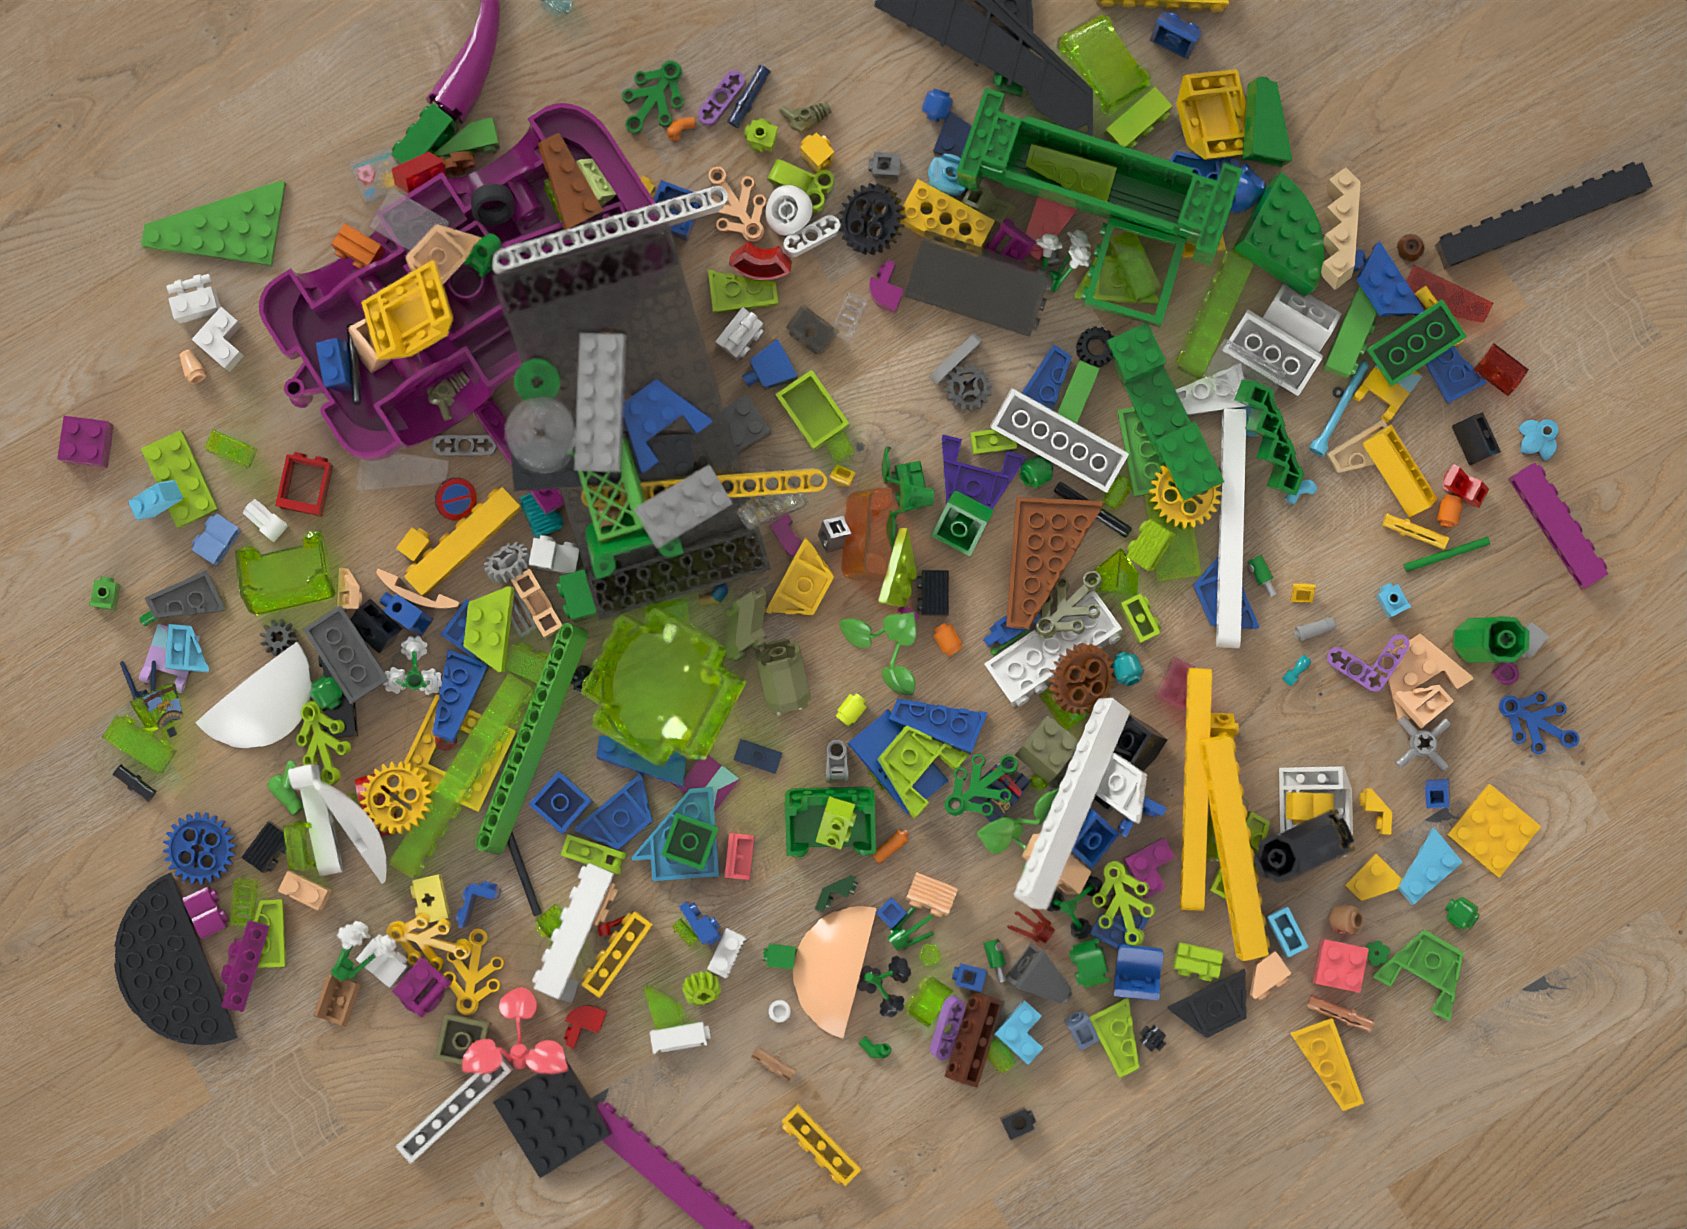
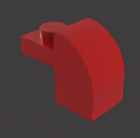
(1459, 484)
(585, 1017)

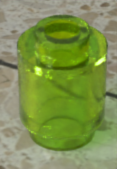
(1117, 492)
(1000, 1056)

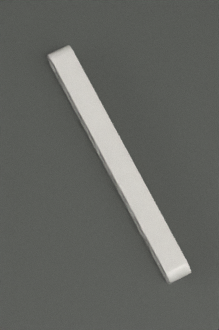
(618, 222)
(1231, 529)

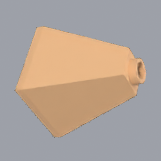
(365, 347)

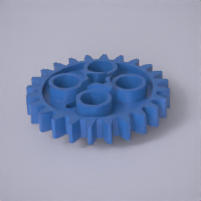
(219, 852)

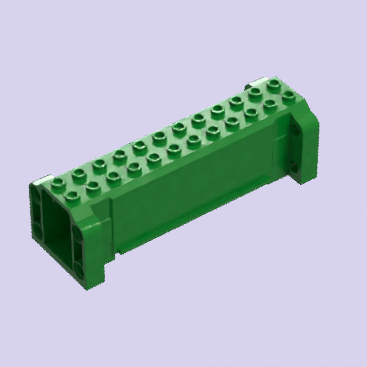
(1143, 192)

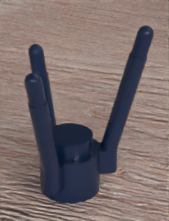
(135, 694)

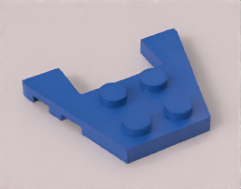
(651, 412)

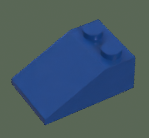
(1175, 34)

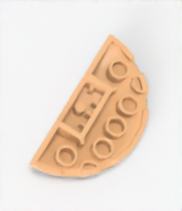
(830, 966)

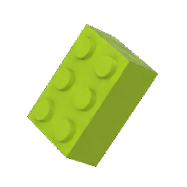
(812, 410)

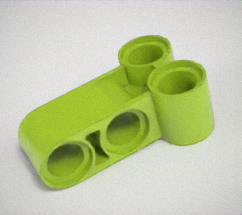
(788, 174)

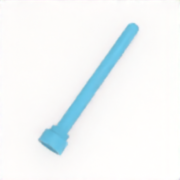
(1320, 445)

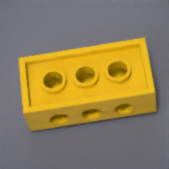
(944, 206)

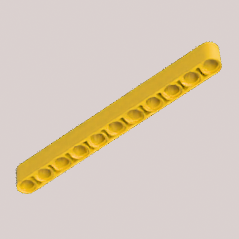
(737, 490)
(1195, 791)

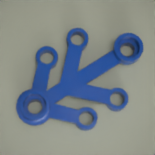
(1535, 721)

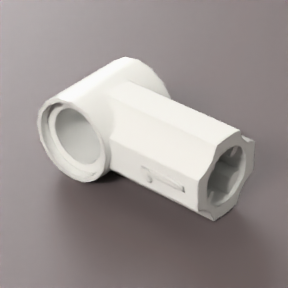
(269, 523)

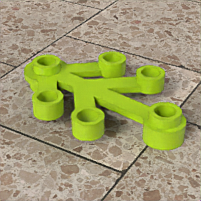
(313, 718)
(1123, 899)

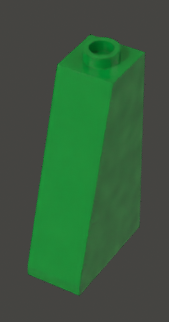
(1265, 126)

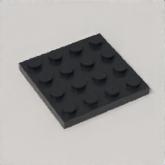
(552, 1119)

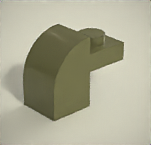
(989, 205)

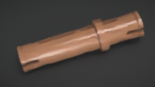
(1334, 1011)

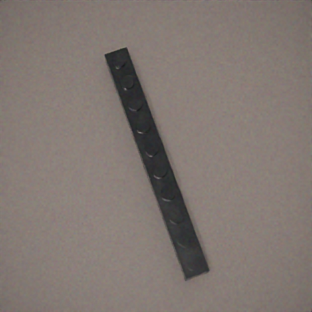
(1543, 215)

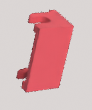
(739, 856)

